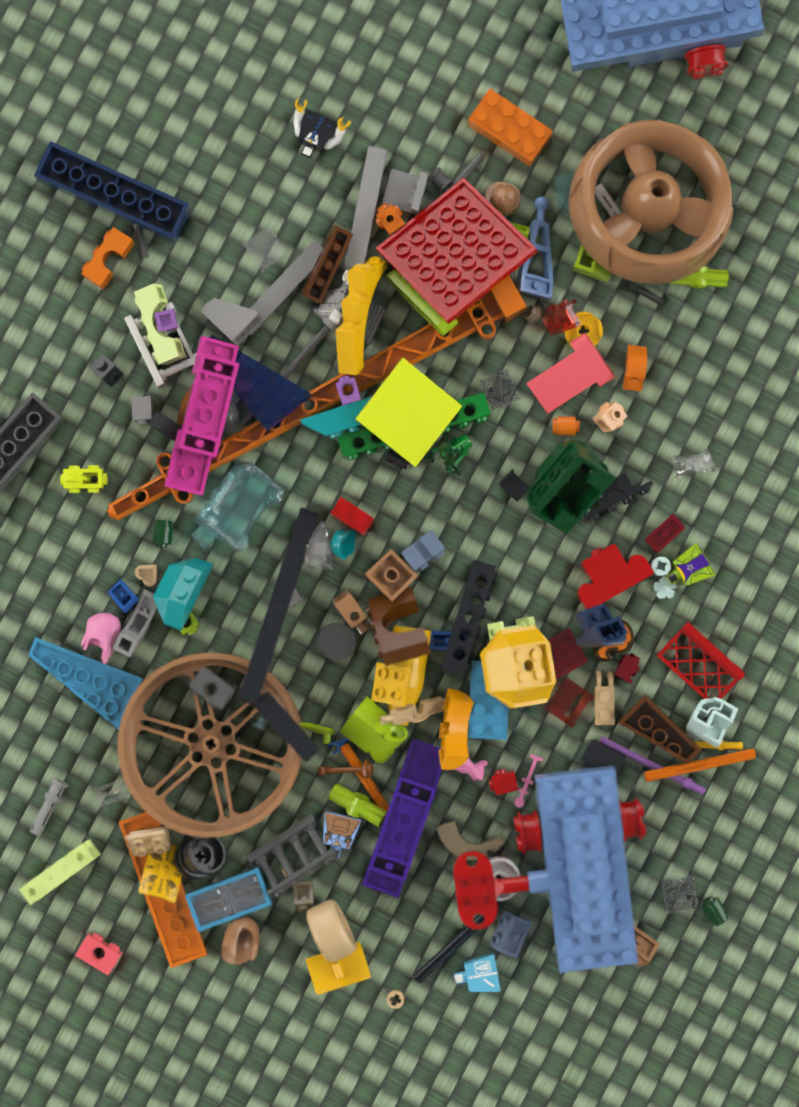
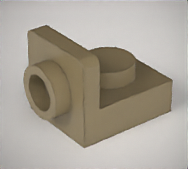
(303, 896)

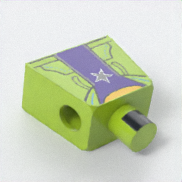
(690, 567)

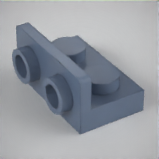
(510, 934)

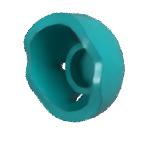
(343, 543)

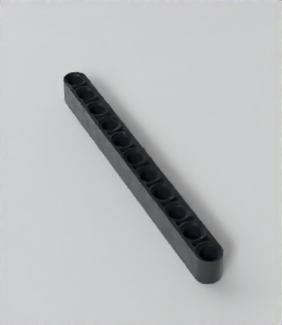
(278, 607)

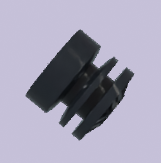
(199, 856)

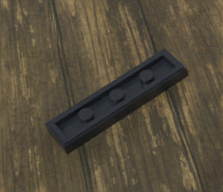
(287, 727)

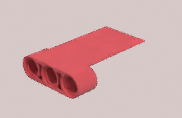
(571, 375)

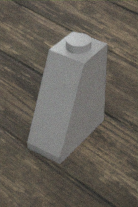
(231, 319)

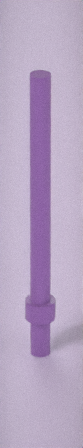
(686, 782)

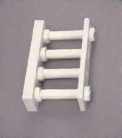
(142, 342)

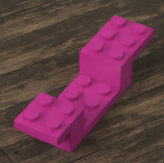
(205, 416)

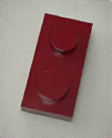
(664, 533)

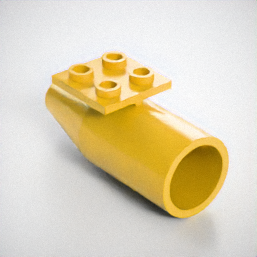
(402, 681)

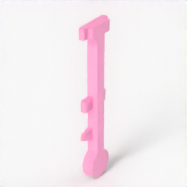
(519, 802)

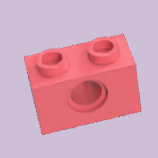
(87, 953)

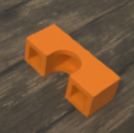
(114, 243)

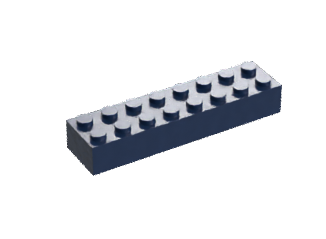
(112, 192)

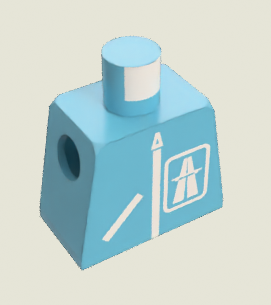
(480, 974)

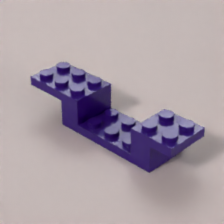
(404, 819)

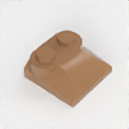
(391, 575)

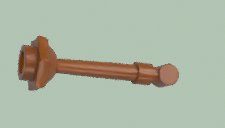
(366, 769)

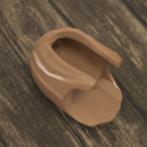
(240, 941)

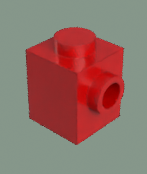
(503, 782)

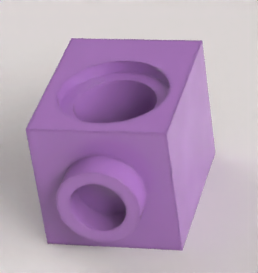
(347, 399)

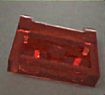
(563, 699)

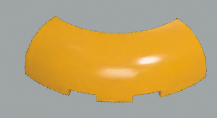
(454, 729)

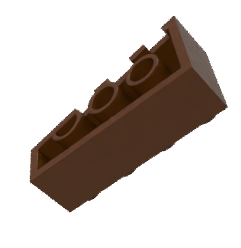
(657, 727)

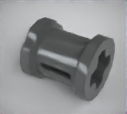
(440, 179)

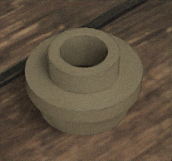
(533, 313)

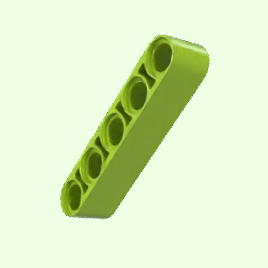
(419, 303)

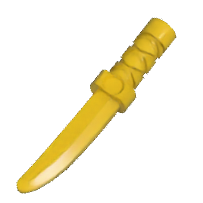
(724, 745)

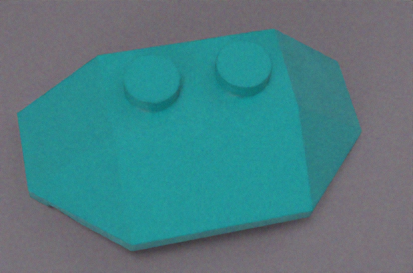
(337, 420)
(180, 590)

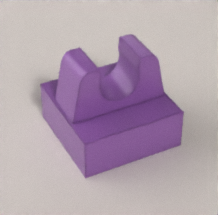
(166, 320)

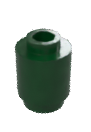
(162, 533)
(715, 910)

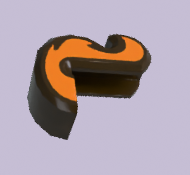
(603, 653)

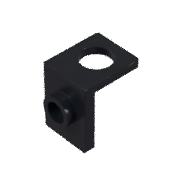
(513, 485)

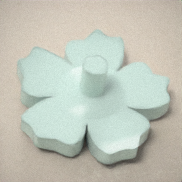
(664, 588)

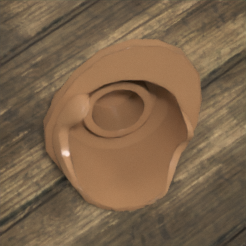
(503, 197)

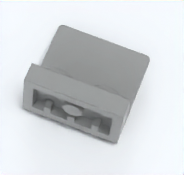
(405, 190)

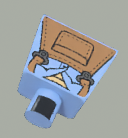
(339, 830)

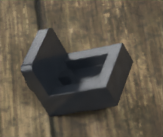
(107, 370)

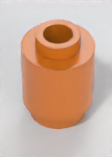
(565, 426)

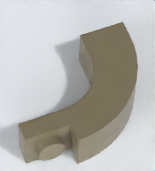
(457, 845)

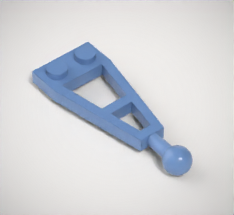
(530, 283)

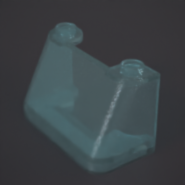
(238, 504)

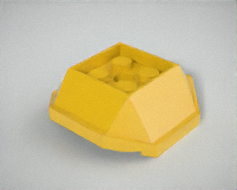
(505, 672)

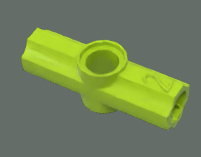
(704, 278)
(357, 805)

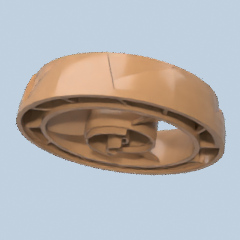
(652, 202)

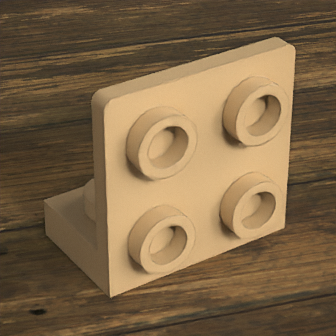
(149, 841)

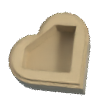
(148, 574)

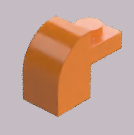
(635, 367)

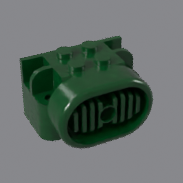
(568, 485)

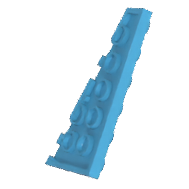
(95, 683)

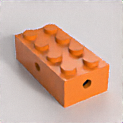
(509, 127)

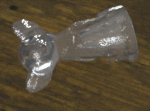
(698, 463)

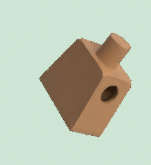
(346, 605)

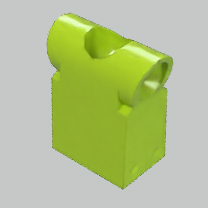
(370, 735)

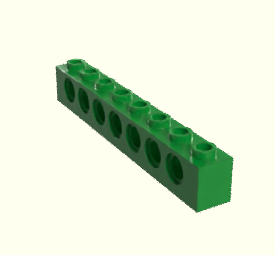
(477, 402)

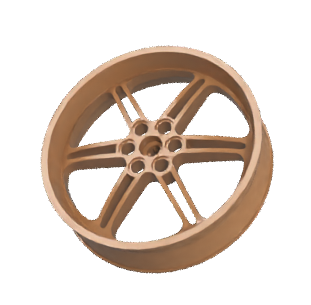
(156, 804)

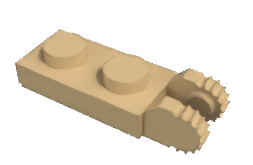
(604, 700)

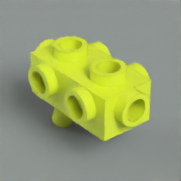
(76, 479)

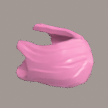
(102, 631)

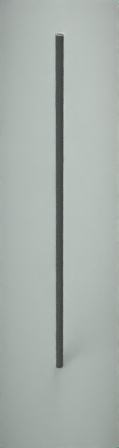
(325, 330)

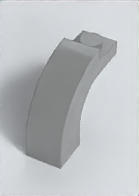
(138, 625)

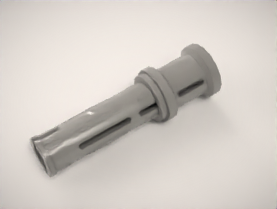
(52, 798)

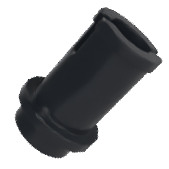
(396, 459)

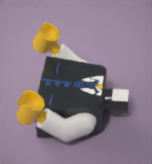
(316, 130)

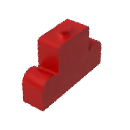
(610, 575)

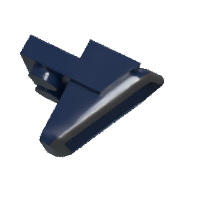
(600, 628)

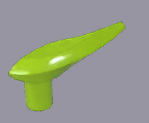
(326, 731)

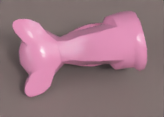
(475, 770)

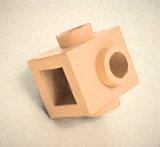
(610, 416)

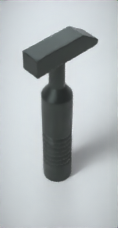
(644, 292)

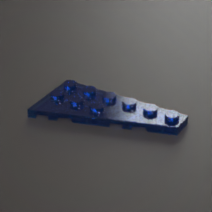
(265, 391)

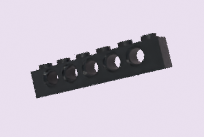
(478, 571)

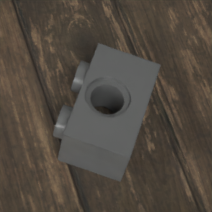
(223, 692)

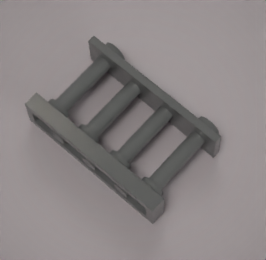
(292, 837)

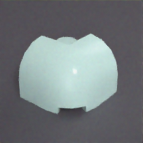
(711, 720)

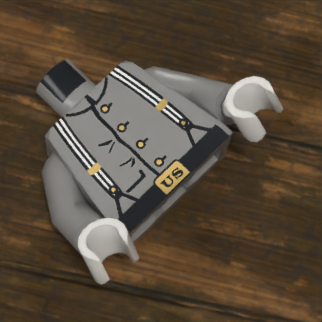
(331, 307)

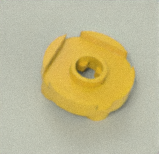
(591, 323)

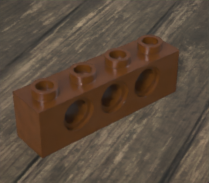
(327, 264)

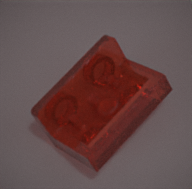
(560, 317)

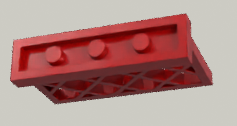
(712, 651)

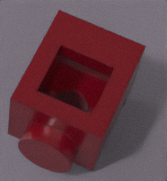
(627, 667)

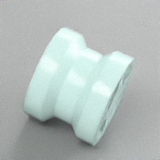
(658, 567)

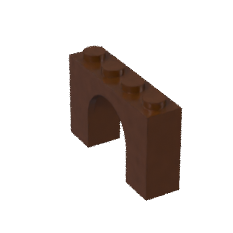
(396, 646)

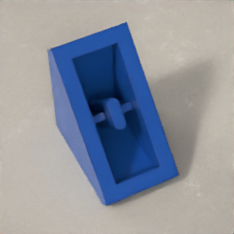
(124, 596)

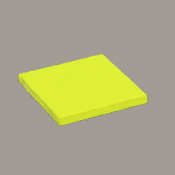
(408, 412)

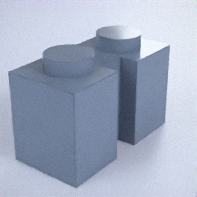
(423, 551)

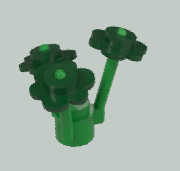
(446, 451)

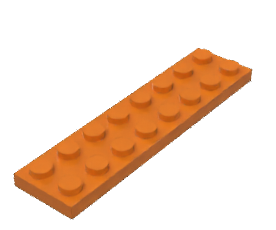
(172, 920)

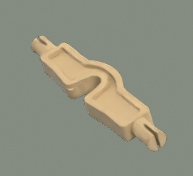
(409, 713)

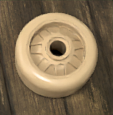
(331, 931)

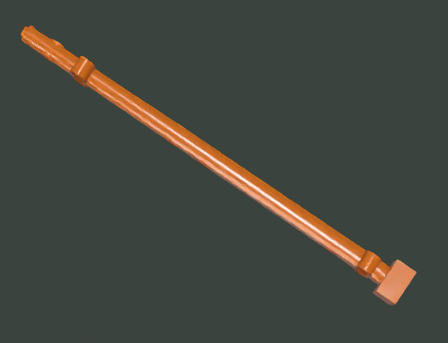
(498, 303)

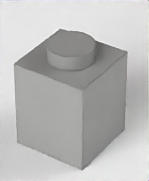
(142, 409)

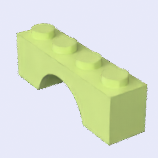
(153, 300)

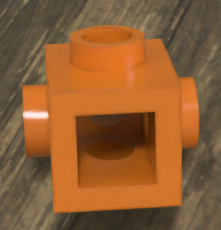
(394, 222)

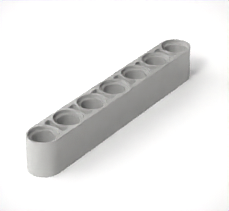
(366, 207)

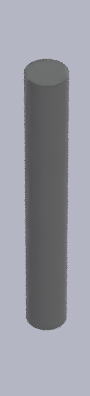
(141, 241)

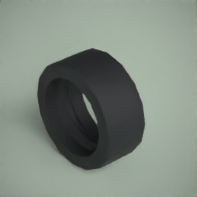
(165, 425)

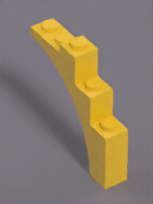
(355, 308)

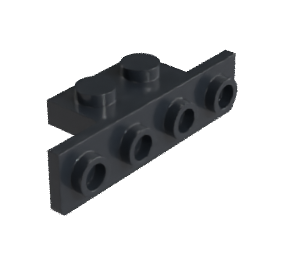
(617, 493)

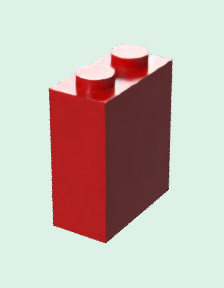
(352, 516)

